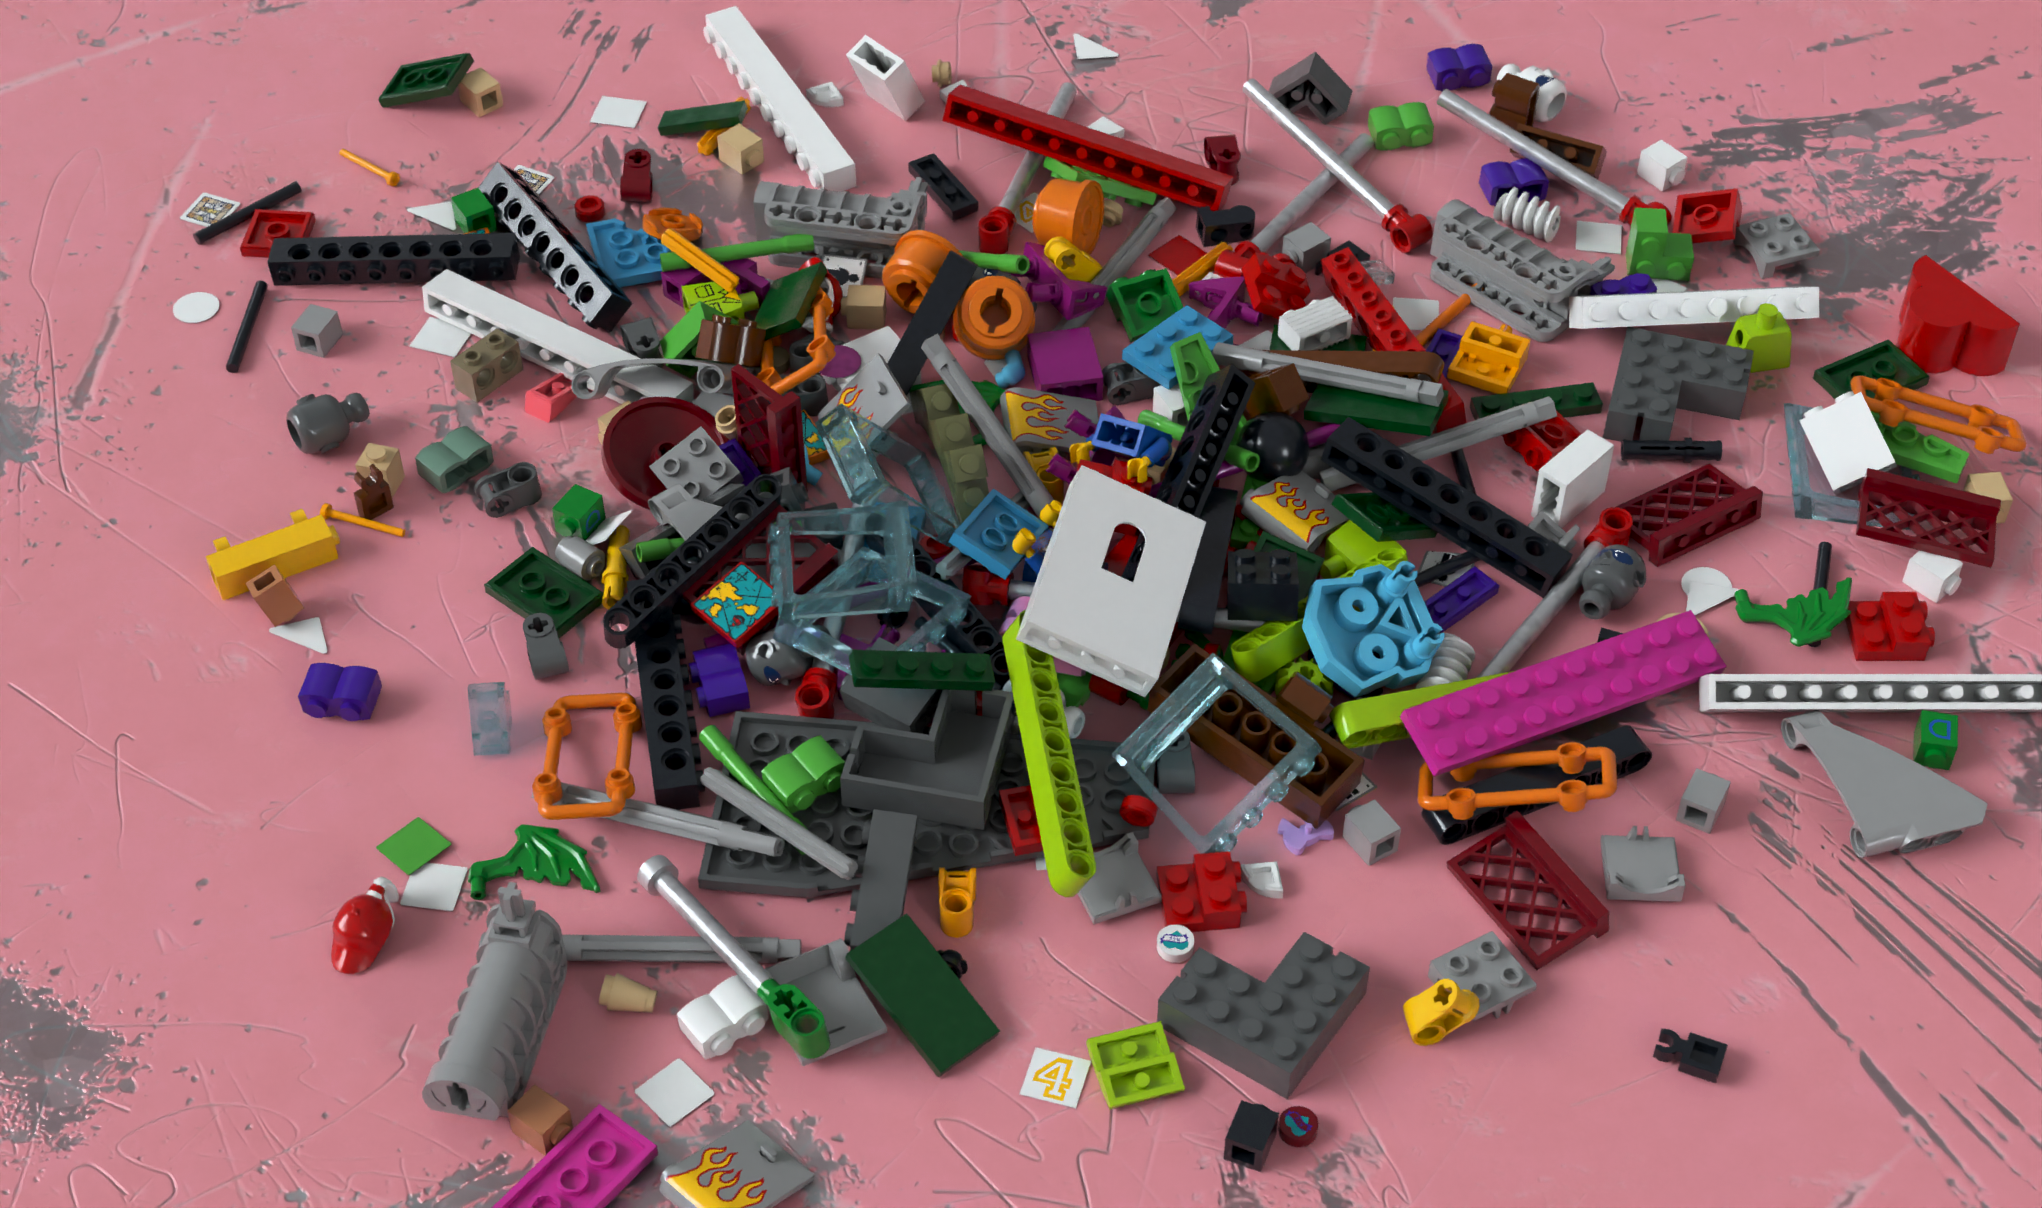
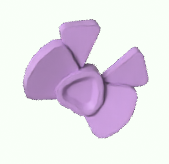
(1306, 835)

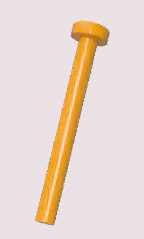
(391, 178)
(327, 512)

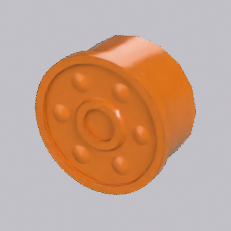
(1071, 212)
(914, 267)
(994, 317)

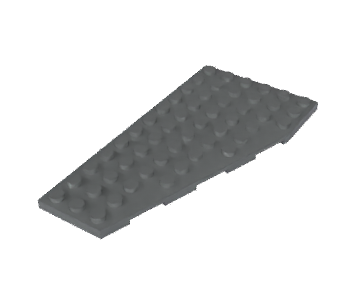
(765, 737)

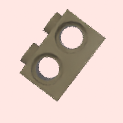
(486, 365)

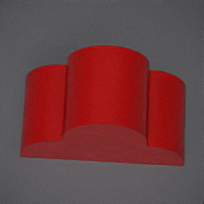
(1952, 324)

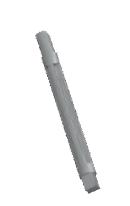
(1126, 254)
(1330, 374)
(987, 423)
(1461, 436)
(679, 822)
(672, 948)

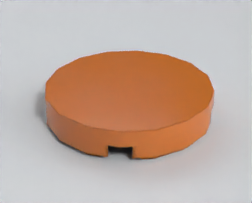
(661, 219)

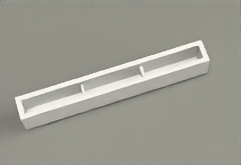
(1689, 306)

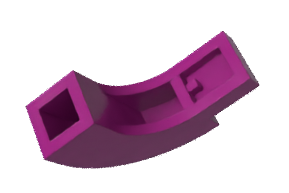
(744, 268)

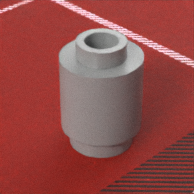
(580, 557)

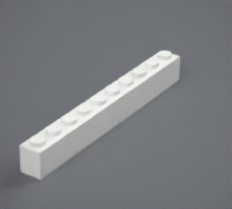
(780, 101)
(545, 338)
(1870, 692)

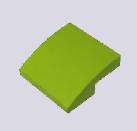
(1134, 1065)

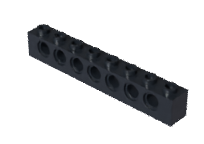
(555, 248)
(392, 258)
(1201, 448)
(1446, 507)
(665, 711)

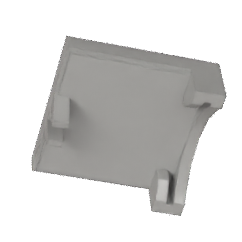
(1775, 242)
(696, 466)
(1641, 867)
(1119, 882)
(1486, 970)

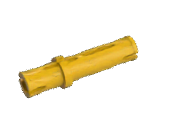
(615, 574)

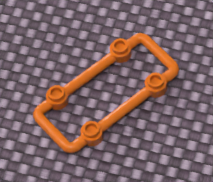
(820, 350)
(1979, 416)
(619, 781)
(1569, 794)

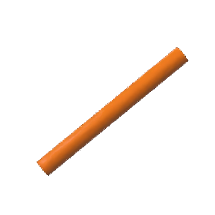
(1444, 318)

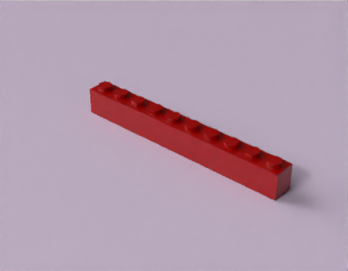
(1087, 148)

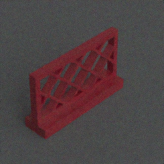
(768, 430)
(1929, 504)
(1696, 526)
(805, 577)
(1556, 879)

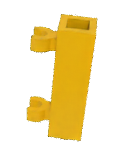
(290, 549)

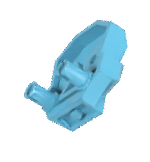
(1390, 623)

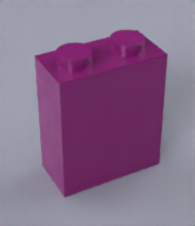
(1065, 363)

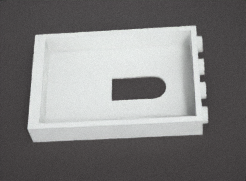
(1094, 615)

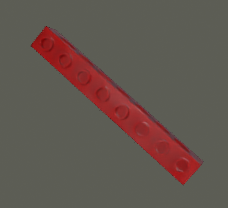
(1380, 321)

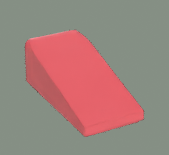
(549, 398)

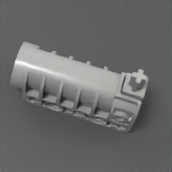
(839, 221)
(1510, 270)
(501, 1012)

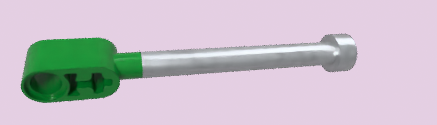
(790, 1009)

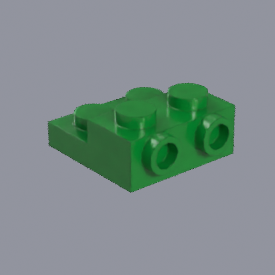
(1143, 301)

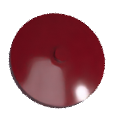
(643, 435)

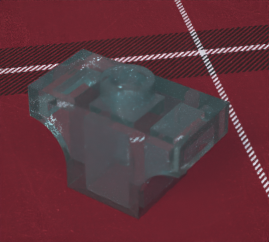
(490, 718)

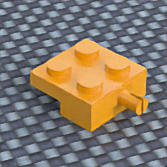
(1489, 358)

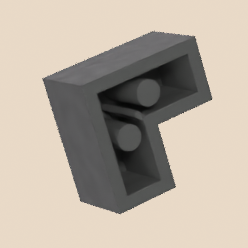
(1312, 85)

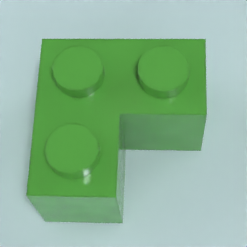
(1655, 250)
(683, 337)

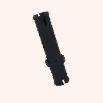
(1671, 450)

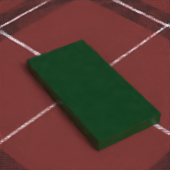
(1373, 411)
(922, 995)

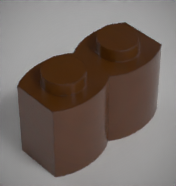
(1515, 100)
(730, 342)
(1305, 699)

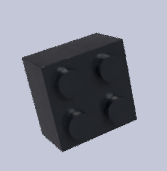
(1262, 585)

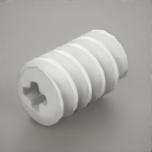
(1528, 215)
(1449, 663)

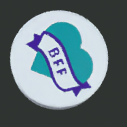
(1175, 943)

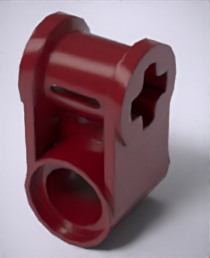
(1223, 155)
(637, 178)

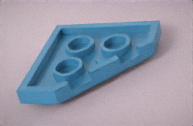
(625, 254)

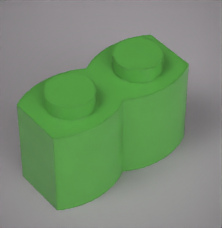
(1400, 126)
(804, 774)

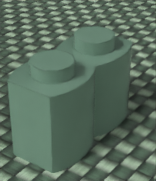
(454, 459)

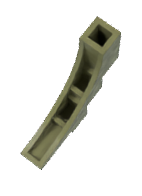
(952, 438)

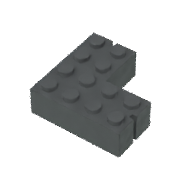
(1670, 373)
(934, 775)
(1269, 1027)

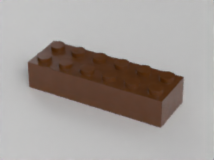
(1254, 745)

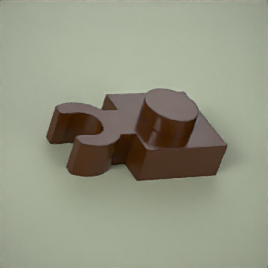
(374, 496)

